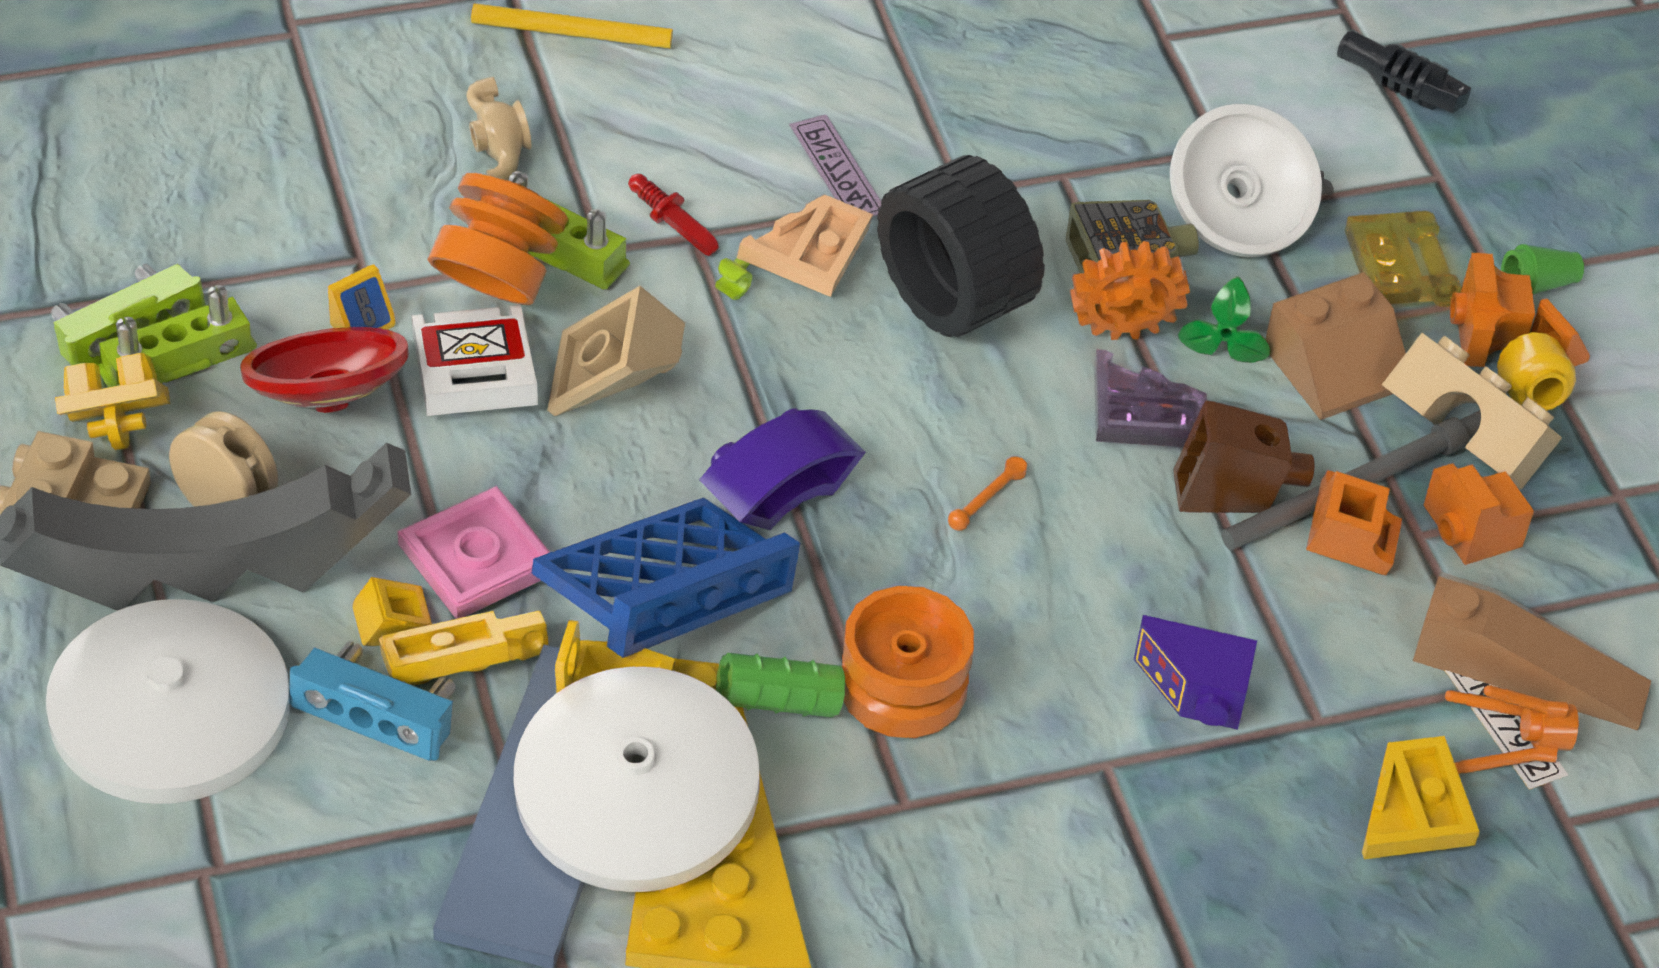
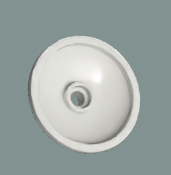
(1266, 163)

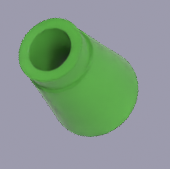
(1546, 266)

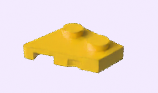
(1419, 802)

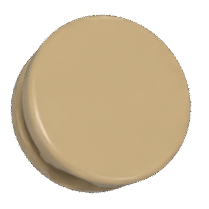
(221, 460)

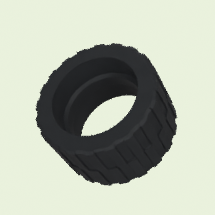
(960, 245)

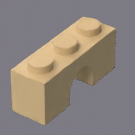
(1509, 435)

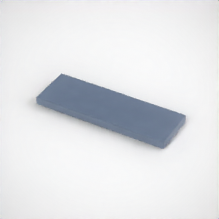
(503, 888)

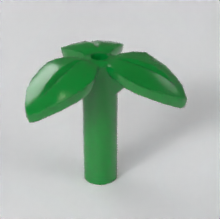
(1231, 310)

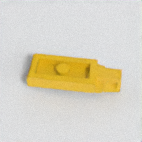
(462, 645)

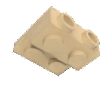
(72, 471)

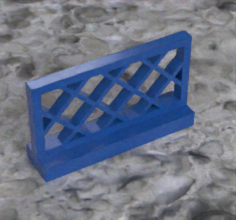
(680, 595)

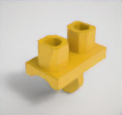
(88, 400)

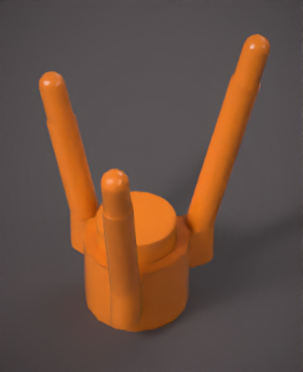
(1543, 722)

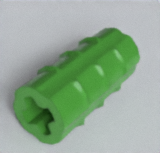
(781, 684)

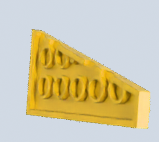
(732, 913)

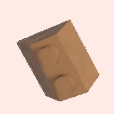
(1336, 344)

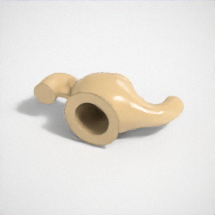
(499, 127)

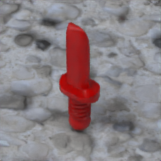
(669, 209)

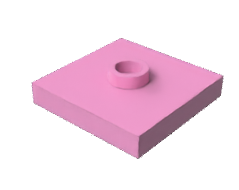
(474, 552)

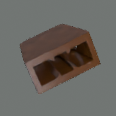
(1237, 462)

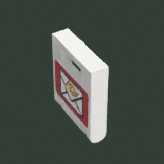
(474, 346)

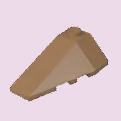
(1510, 646)

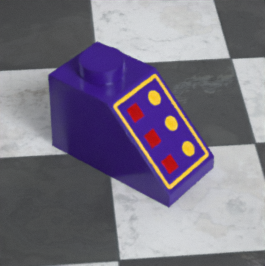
(1197, 669)

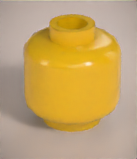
(1537, 370)

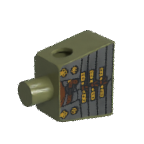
(1109, 223)

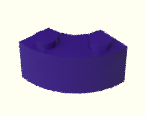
(781, 466)

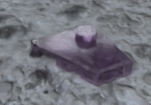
(1142, 405)

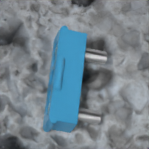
(372, 701)

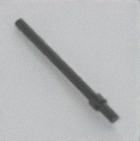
(1444, 439)

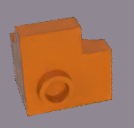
(1490, 308)
(1477, 512)
(1354, 523)

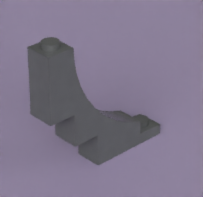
(280, 534)

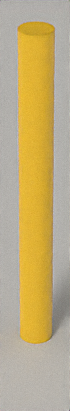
(572, 25)

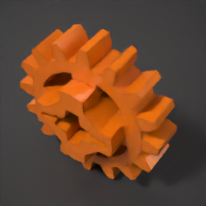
(1129, 290)

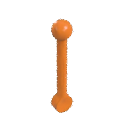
(1014, 470)

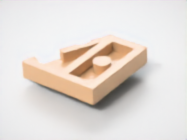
(810, 244)

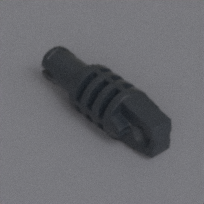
(1405, 72)

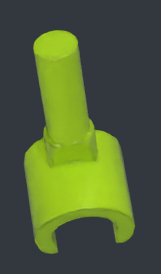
(734, 279)

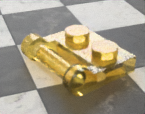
(1386, 257)

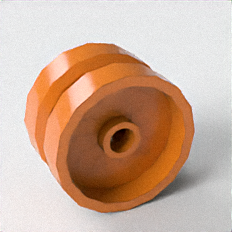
(907, 661)

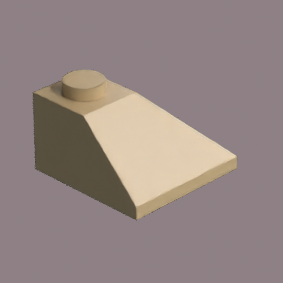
(615, 350)

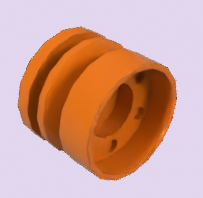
(501, 229)

